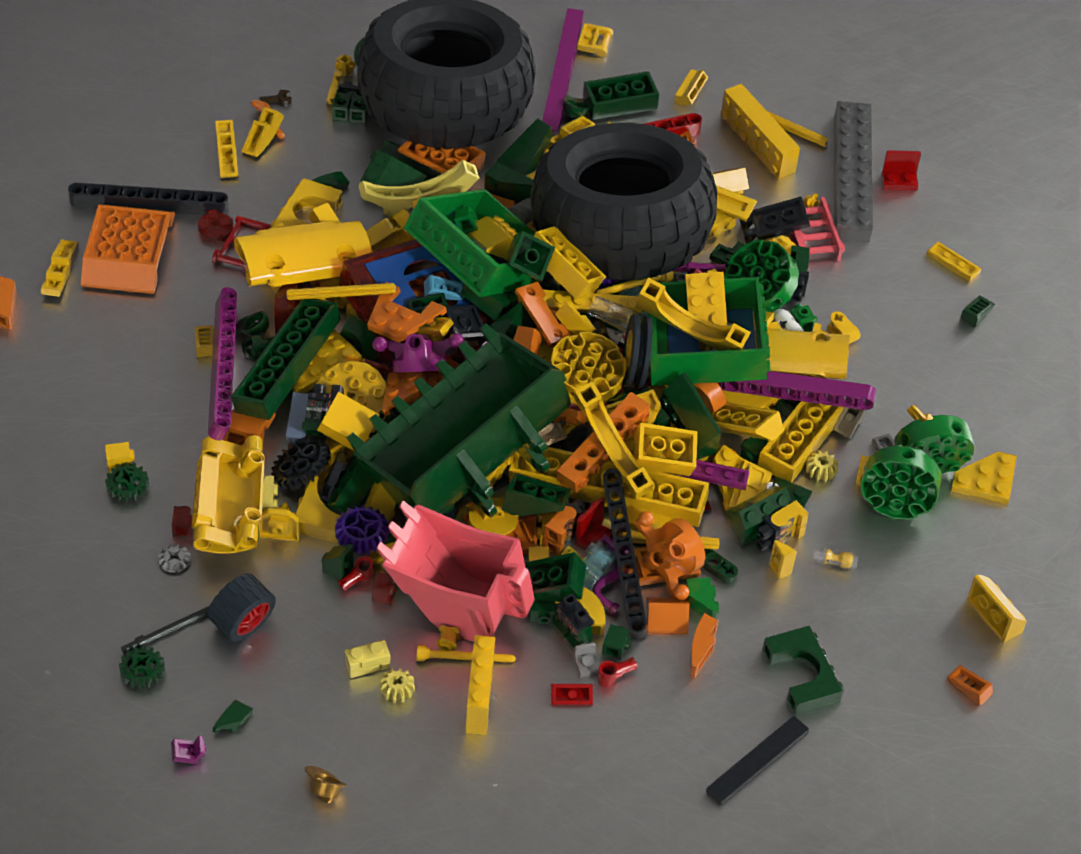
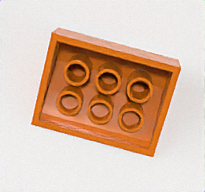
(443, 158)

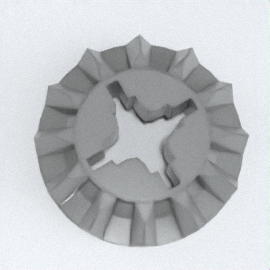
(174, 565)

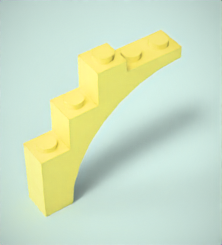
(396, 198)

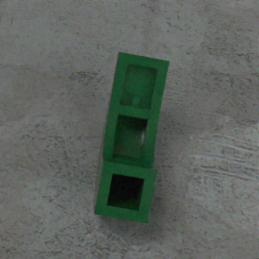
(360, 337)

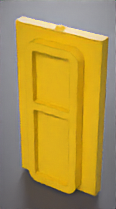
(734, 203)
(756, 484)

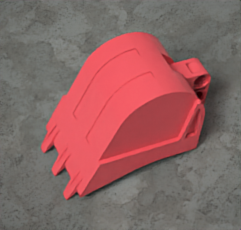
(458, 572)

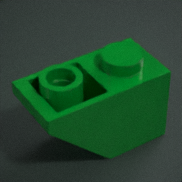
(702, 596)

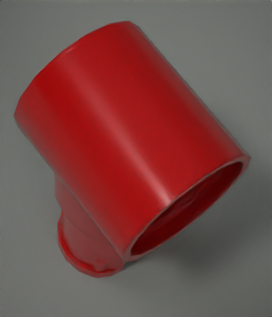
(356, 574)
(615, 670)

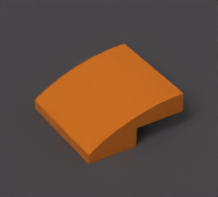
(248, 425)

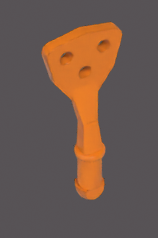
(259, 105)

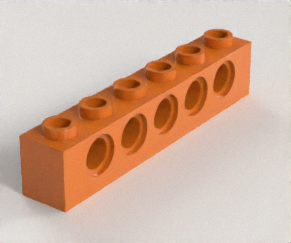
(580, 459)

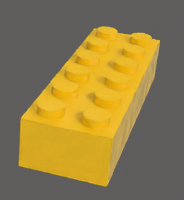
(760, 131)
(802, 434)

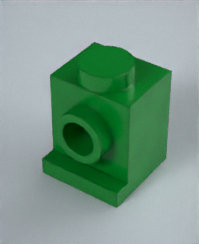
(466, 220)
(804, 315)

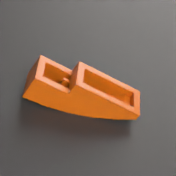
(703, 643)

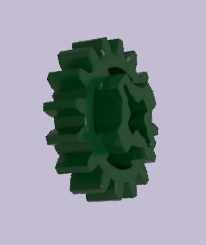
(127, 482)
(142, 667)

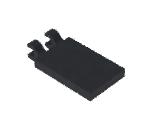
(775, 220)

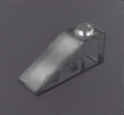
(612, 313)

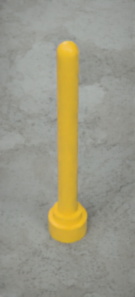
(634, 283)
(425, 653)

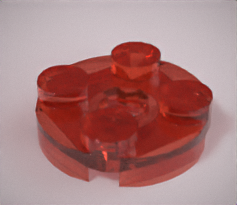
(213, 219)

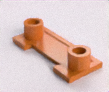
(533, 301)

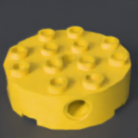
(589, 359)
(359, 382)

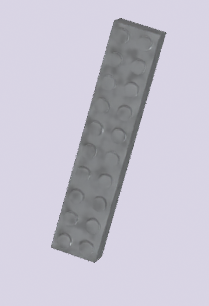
(853, 171)

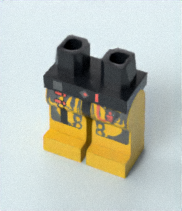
(782, 526)

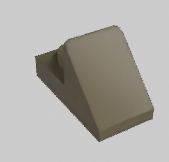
(849, 421)

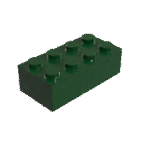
(621, 95)

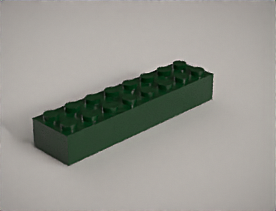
(286, 358)

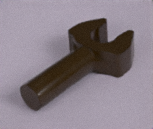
(282, 97)

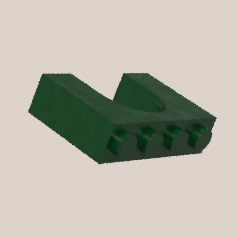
(804, 646)

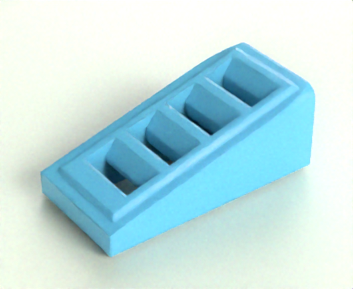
(432, 285)

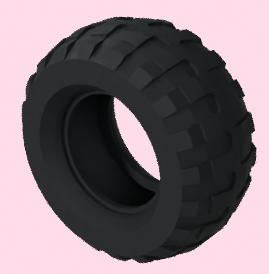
(446, 72)
(627, 198)

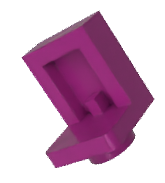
(188, 751)

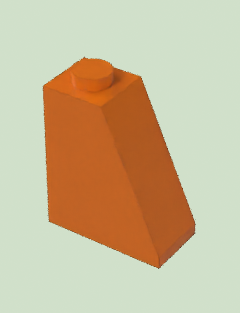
(7, 302)

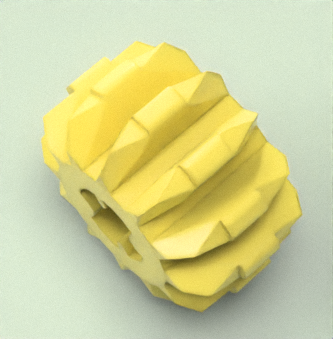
(822, 466)
(397, 685)

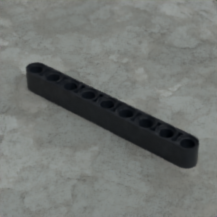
(163, 199)
(628, 561)

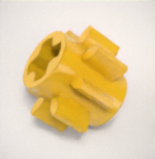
(345, 65)

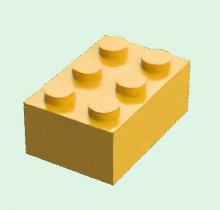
(707, 296)
(665, 449)

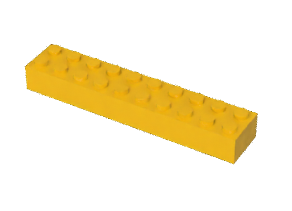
(670, 495)

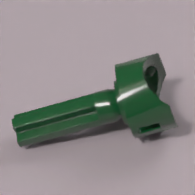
(258, 346)

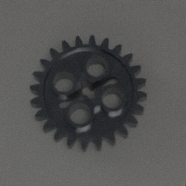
(301, 463)

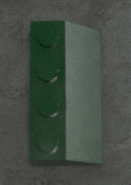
(690, 413)

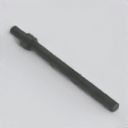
(144, 640)

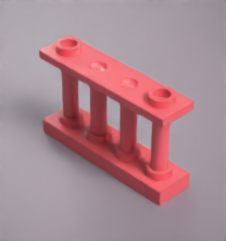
(836, 245)

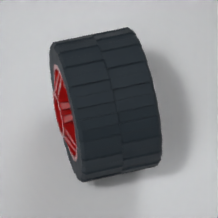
(241, 607)

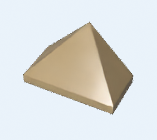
(553, 433)

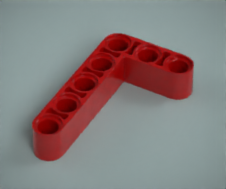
(680, 124)

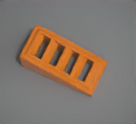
(978, 694)

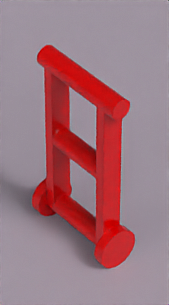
(219, 255)

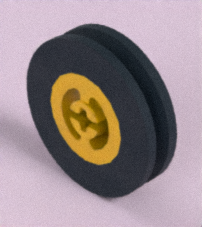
(637, 350)

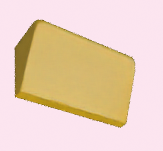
(782, 559)

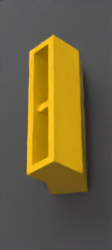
(690, 87)

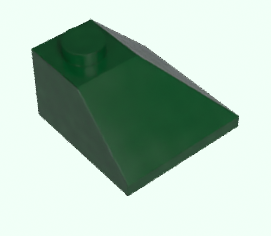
(529, 255)

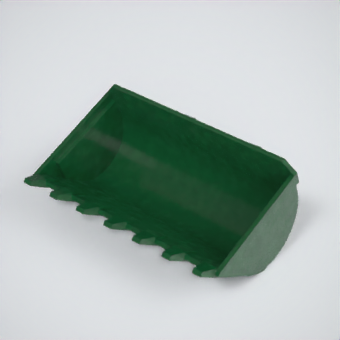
(466, 426)

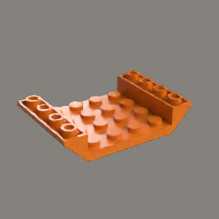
(125, 248)

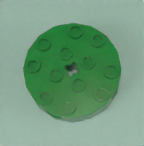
(773, 267)
(943, 439)
(901, 482)

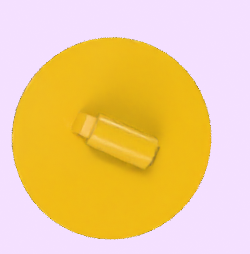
(500, 523)

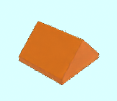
(667, 615)

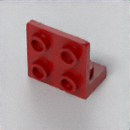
(900, 170)
(589, 525)

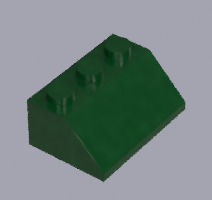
(751, 513)

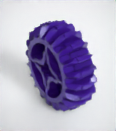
(371, 522)

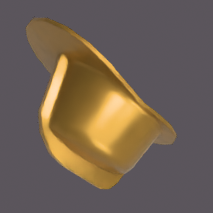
(324, 783)

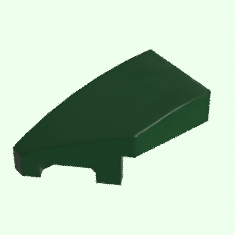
(334, 180)
(233, 716)

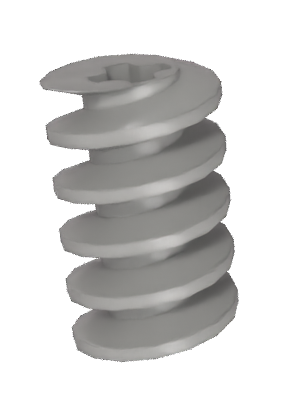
(522, 210)

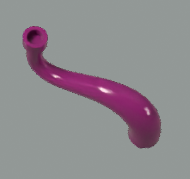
(609, 578)

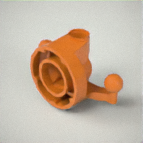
(675, 549)

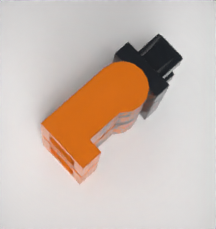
(562, 527)

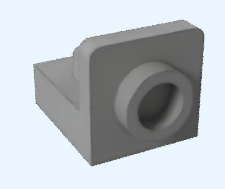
(586, 659)

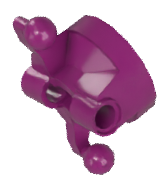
(414, 358)

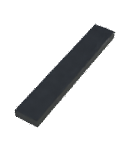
(757, 760)

